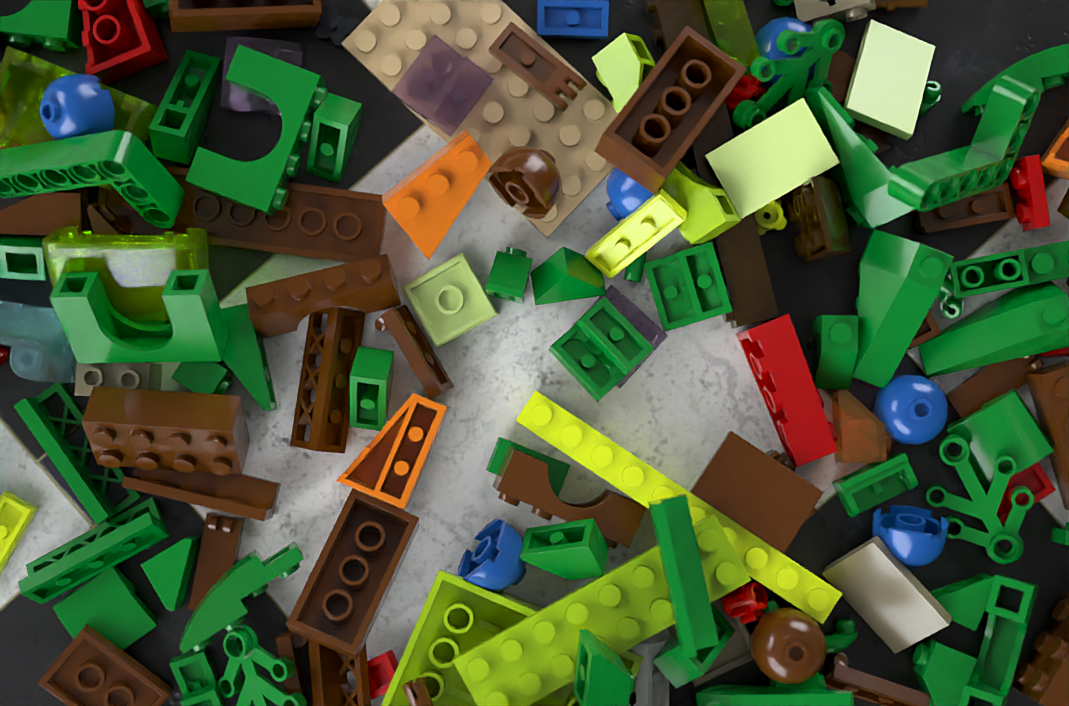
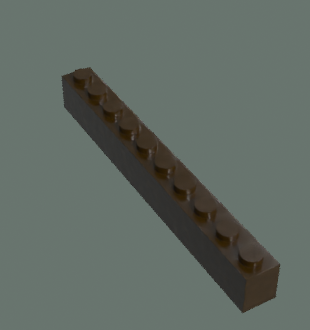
(740, 246)

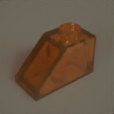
(858, 431)

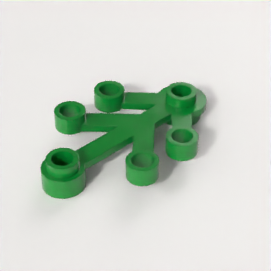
(822, 41)
(983, 505)
(245, 653)

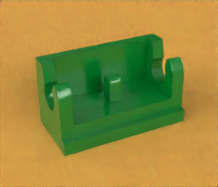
(875, 483)

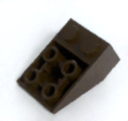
(819, 220)

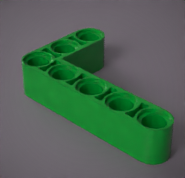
(90, 161)
(976, 167)

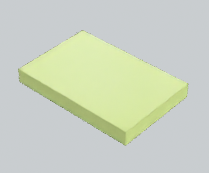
(889, 80)
(772, 158)

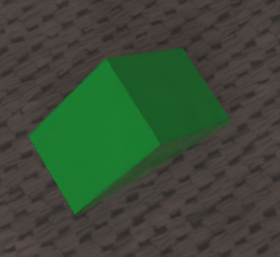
(566, 278)
(172, 571)
(966, 599)

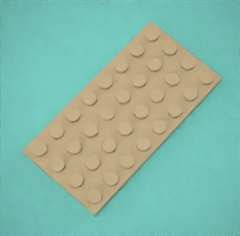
(510, 109)

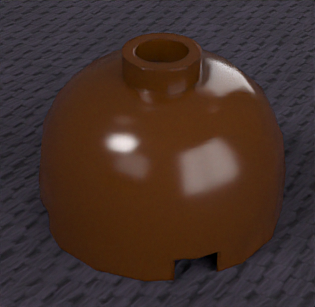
(527, 179)
(788, 645)

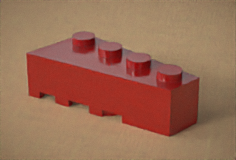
(119, 38)
(788, 390)

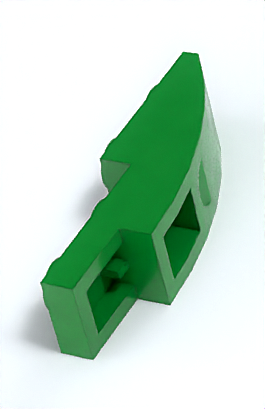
(1039, 70)
(22, 257)
(1010, 269)
(225, 602)

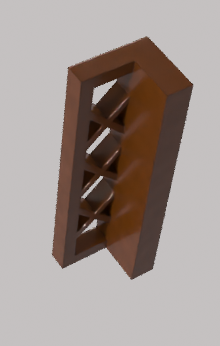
(331, 409)
(228, 493)
(330, 677)

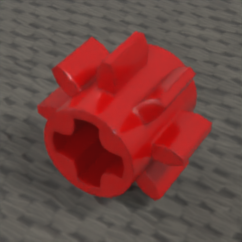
(746, 89)
(746, 602)

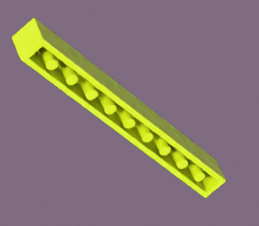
(647, 484)

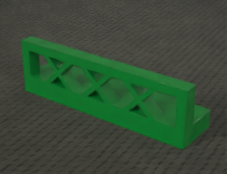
(66, 458)
(94, 552)
(683, 574)

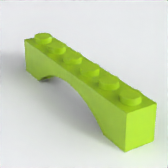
(622, 70)

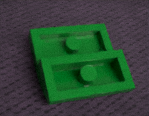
(688, 287)
(601, 349)
(1002, 428)
(109, 607)

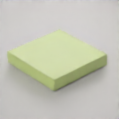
(449, 300)

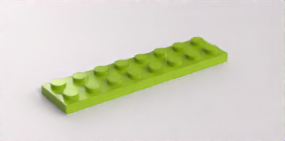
(616, 607)

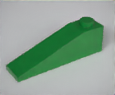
(859, 173)
(894, 297)
(1009, 328)
(771, 696)

